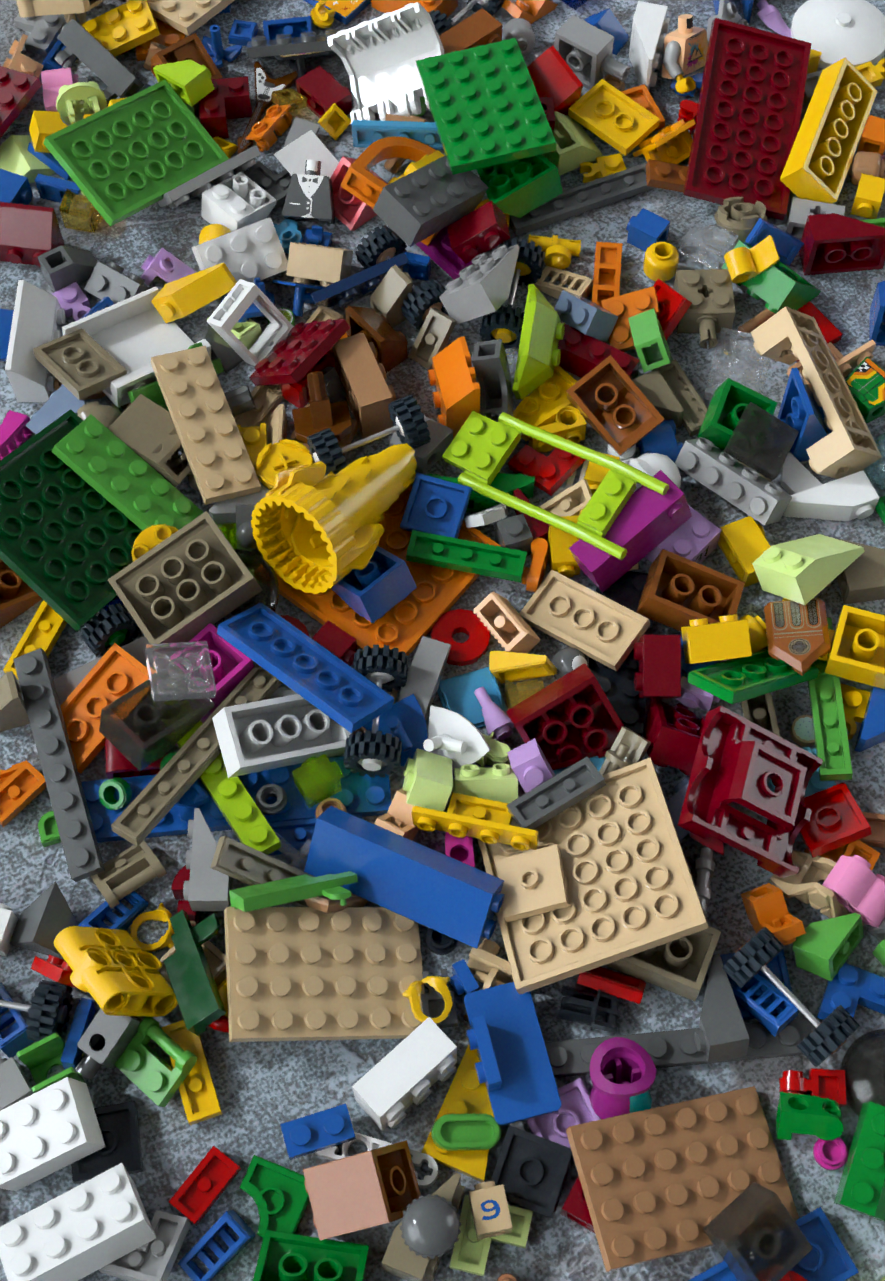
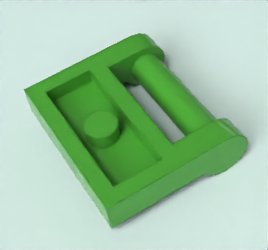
(148, 1069)

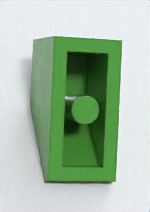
(828, 944)

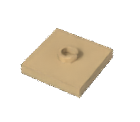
(532, 883)

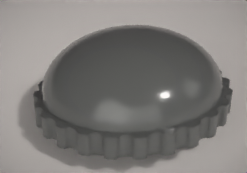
(430, 1226)

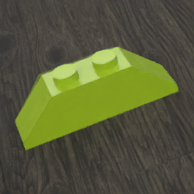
(537, 344)

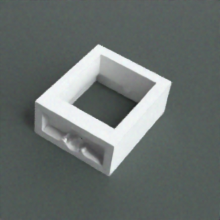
(232, 309)

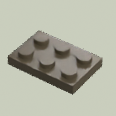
(79, 363)

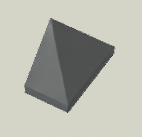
(219, 348)

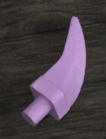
(772, 18)

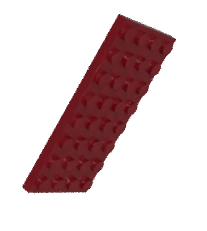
(747, 116)

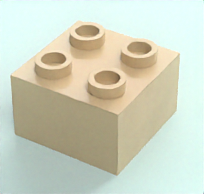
(318, 262)

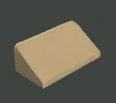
(277, 425)

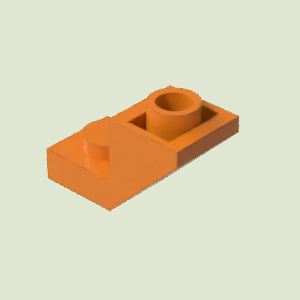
(529, 9)

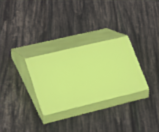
(18, 160)

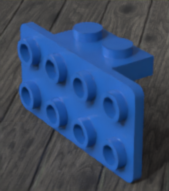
(511, 1054)

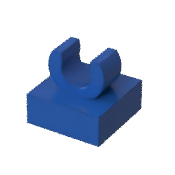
(318, 236)

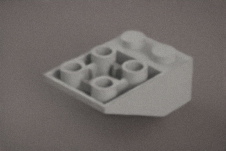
(481, 285)

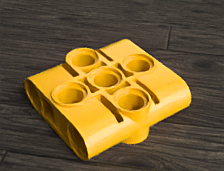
(115, 971)

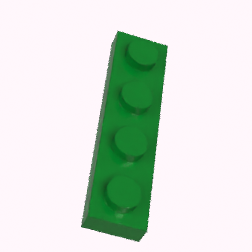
(466, 556)

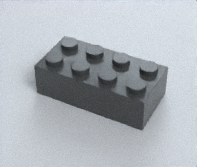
(428, 200)

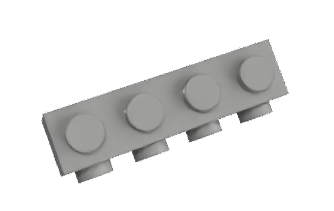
(733, 481)

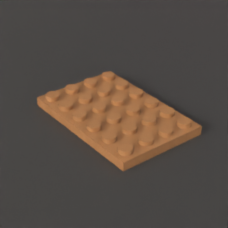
(670, 1171)

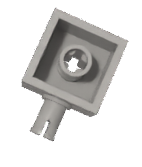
(588, 52)

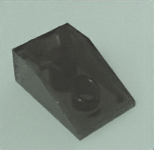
(149, 728)

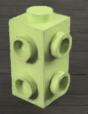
(489, 783)

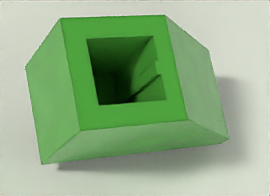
(649, 340)

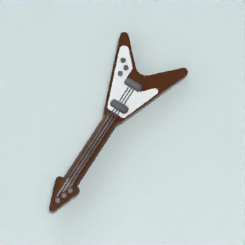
(263, 93)

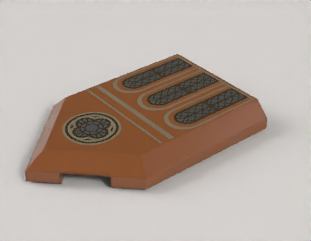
(797, 632)

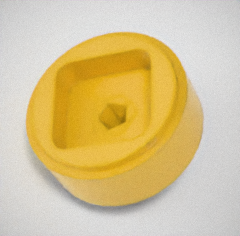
(558, 257)

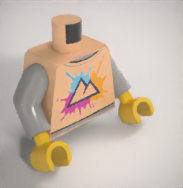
(684, 53)

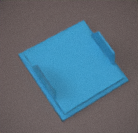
(459, 696)

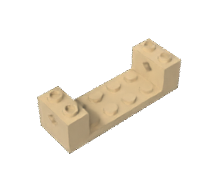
(795, 337)

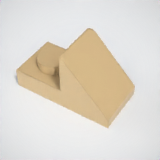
(569, 501)

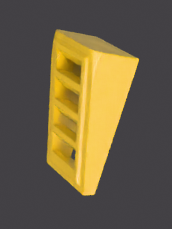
(519, 666)

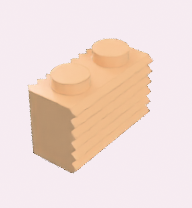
(506, 624)

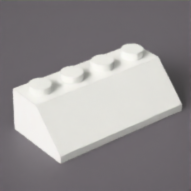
(34, 323)

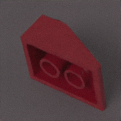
(841, 245)

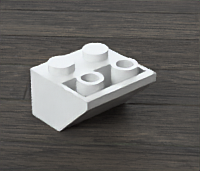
(236, 203)

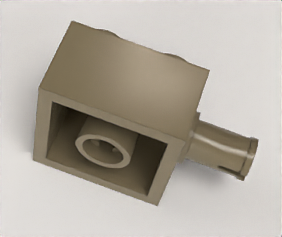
(711, 303)

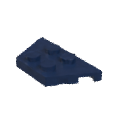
(359, 283)

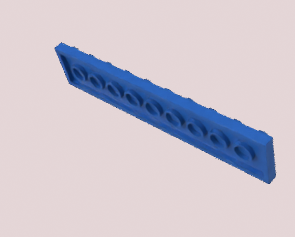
(358, 794)

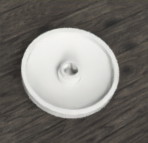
(841, 30)

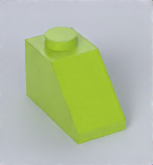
(187, 79)

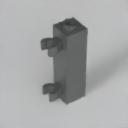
(98, 59)

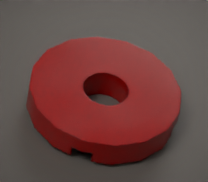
(464, 622)

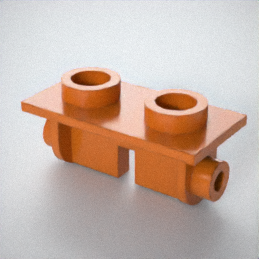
(276, 120)

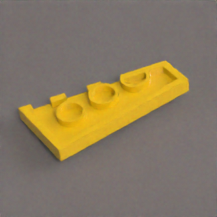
(463, 1097)

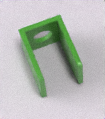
(42, 1057)

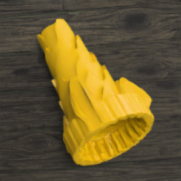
(327, 525)

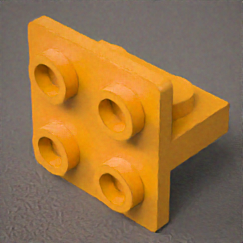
(669, 145)

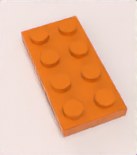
(106, 682)

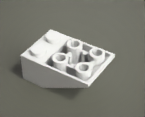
(648, 41)

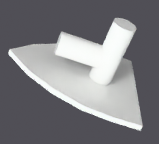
(454, 737)

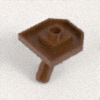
(321, 412)

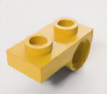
(573, 432)

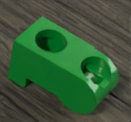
(808, 1116)

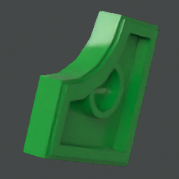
(278, 1195)

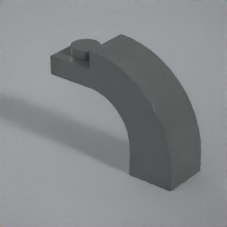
(494, 378)

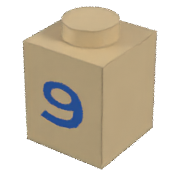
(490, 1210)

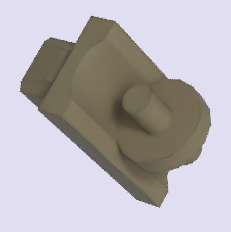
(626, 750)

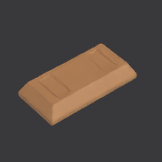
(327, 905)

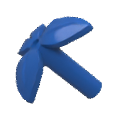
(215, 48)

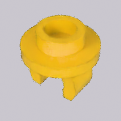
(322, 16)

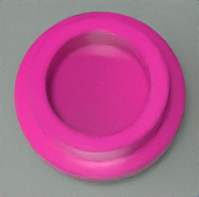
(830, 1153)

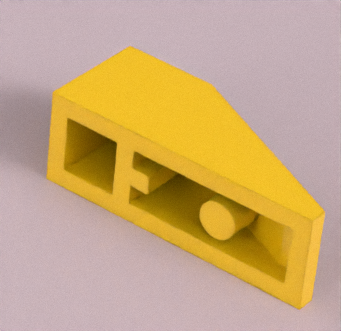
(193, 292)

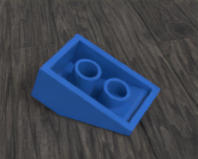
(803, 414)
(377, 586)

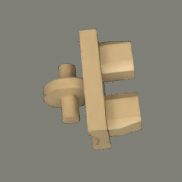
(488, 966)

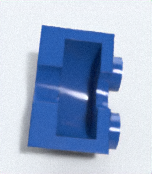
(661, 441)

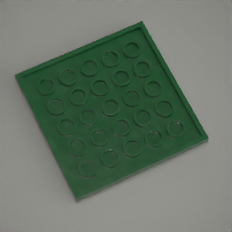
(61, 529)

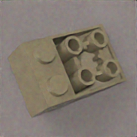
(405, 1263)

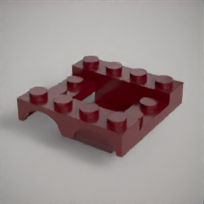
(734, 766)

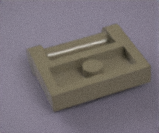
(127, 873)

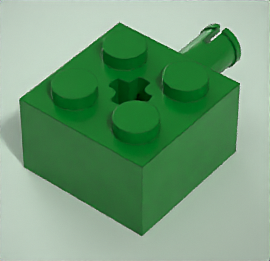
(726, 409)

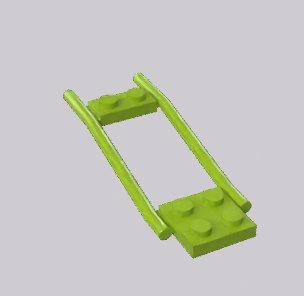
(485, 446)

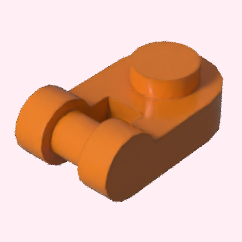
(534, 575)

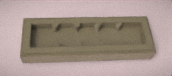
(687, 396)

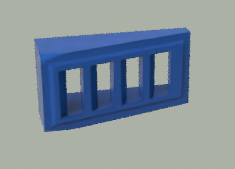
(104, 911)
(764, 1016)
(14, 1037)
(242, 1230)

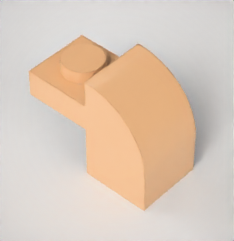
(399, 817)

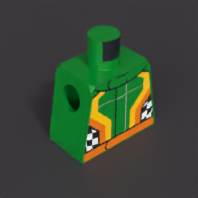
(868, 389)

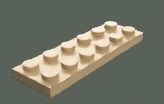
(205, 425)

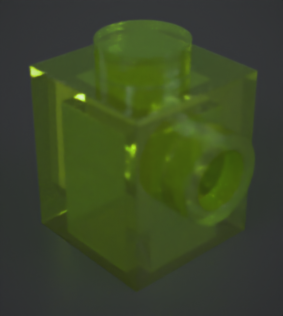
(317, 779)

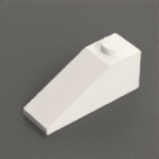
(836, 500)

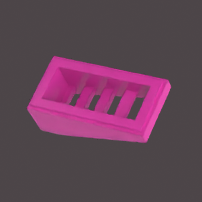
(13, 432)

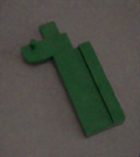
(191, 973)

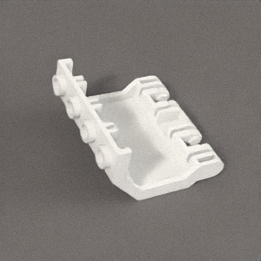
(383, 61)

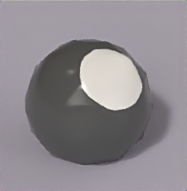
(567, 660)

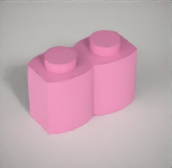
(51, 83)
(858, 888)

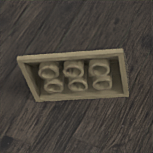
(185, 583)

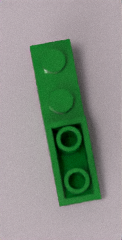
(505, 482)

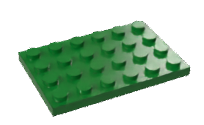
(485, 106)

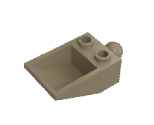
(154, 438)

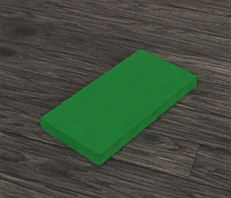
(748, 677)

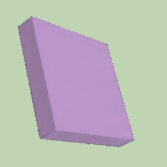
(574, 1110)

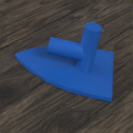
(300, 295)
(405, 722)

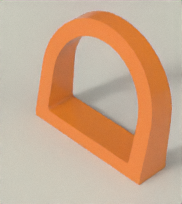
(368, 186)

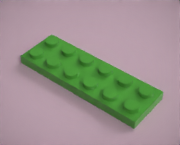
(123, 477)

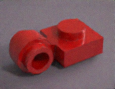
(821, 1083)

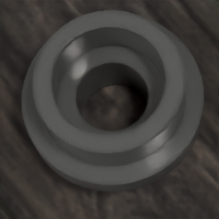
(267, 791)

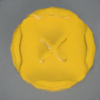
(280, 457)

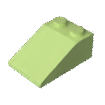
(804, 566)

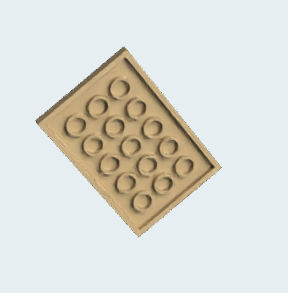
(320, 974)

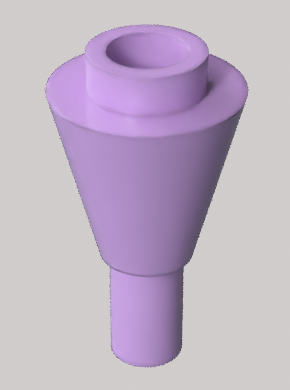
(494, 717)

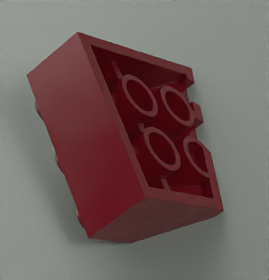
(568, 719)
(672, 735)

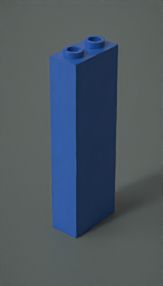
(406, 876)

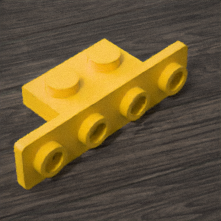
(477, 819)

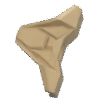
(805, 884)

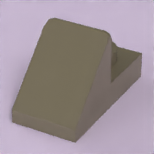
(432, 337)

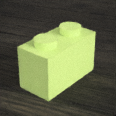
(428, 780)

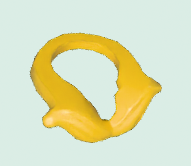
(159, 914)
(440, 985)

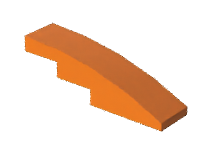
(606, 271)

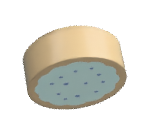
(802, 731)

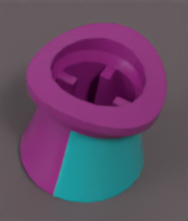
(621, 1078)

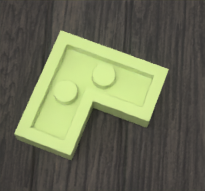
(472, 1254)

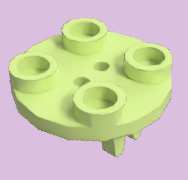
(69, 103)

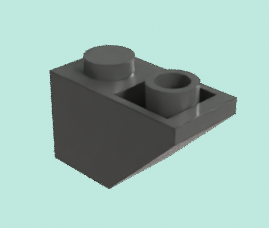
(66, 265)

